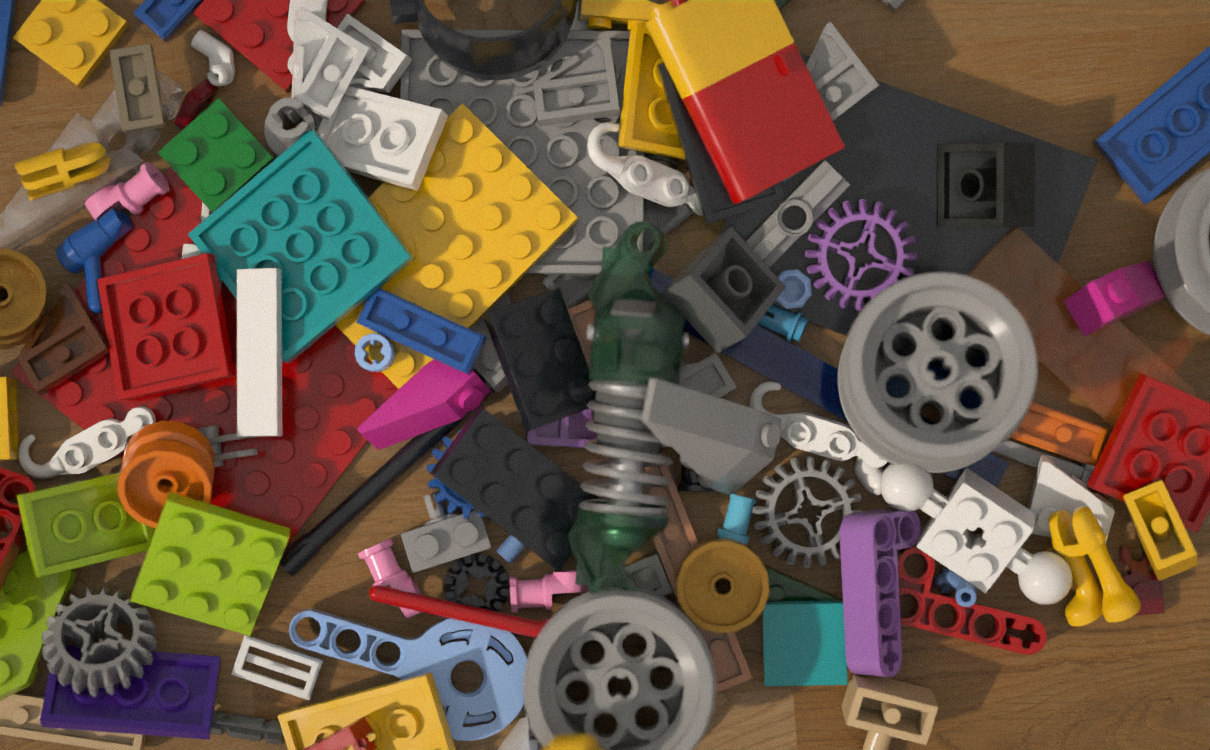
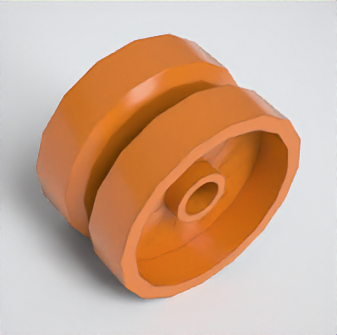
(161, 461)

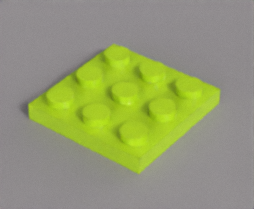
(210, 564)

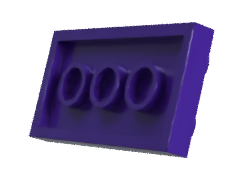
(169, 700)

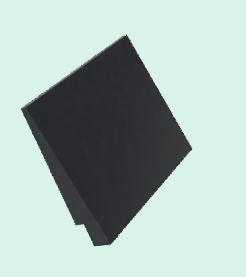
(894, 161)

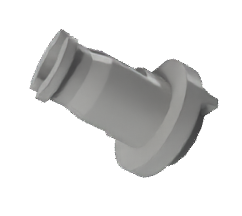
(281, 116)

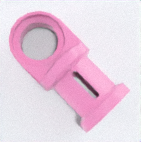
(131, 194)
(387, 571)
(539, 592)

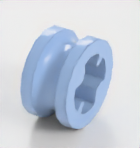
(362, 354)

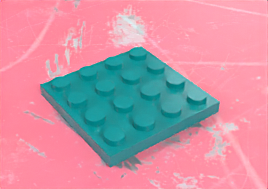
(314, 226)

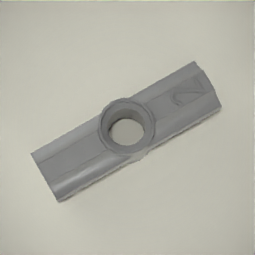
(814, 197)

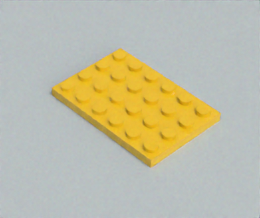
(471, 231)

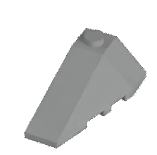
(711, 435)

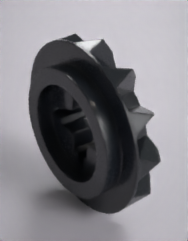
(480, 566)

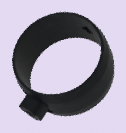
(490, 57)

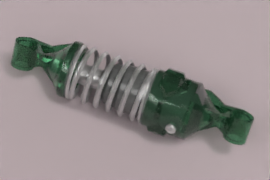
(632, 340)

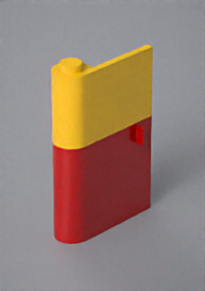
(744, 90)

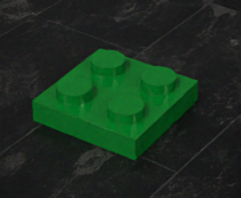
(215, 155)

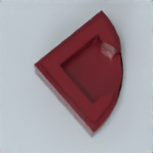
(192, 102)

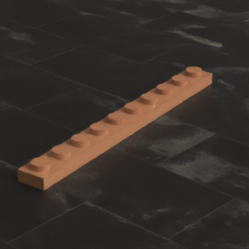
(676, 540)

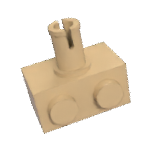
(889, 710)

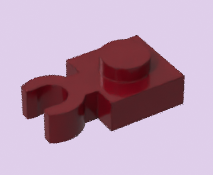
(1142, 582)

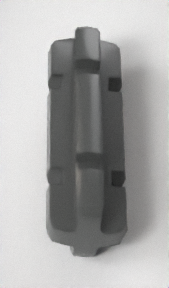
(247, 728)

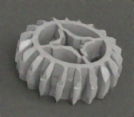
(774, 521)
(96, 619)

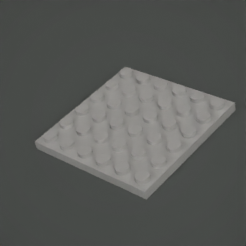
(551, 152)

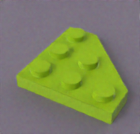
(23, 623)

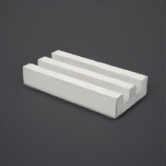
(244, 655)

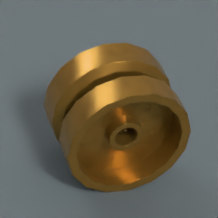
(26, 298)
(715, 609)

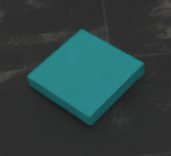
(804, 643)

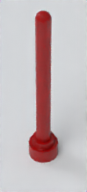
(457, 611)

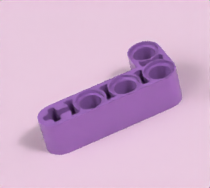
(872, 587)

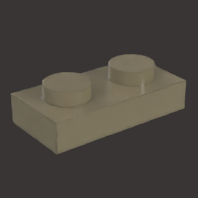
(137, 88)

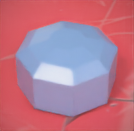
(796, 290)

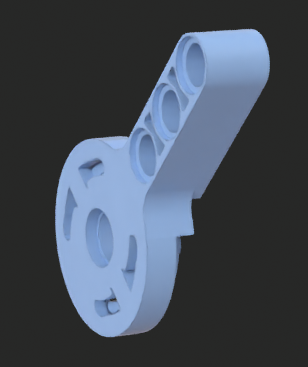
(501, 683)

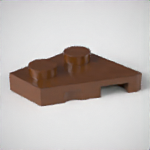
(62, 343)

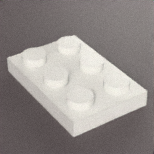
(383, 136)

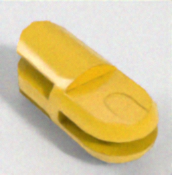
(62, 169)

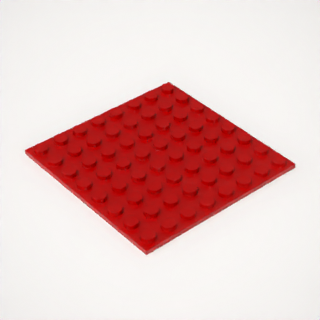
(322, 389)

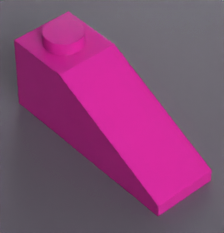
(1114, 297)
(424, 403)

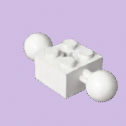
(977, 557)

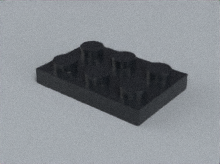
(541, 358)

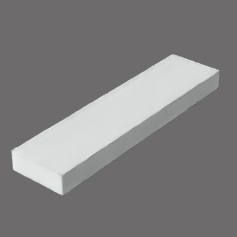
(259, 352)

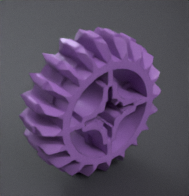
(826, 243)

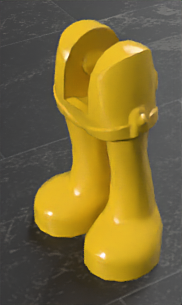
(1082, 536)

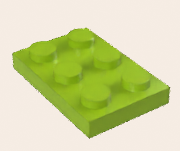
(79, 525)

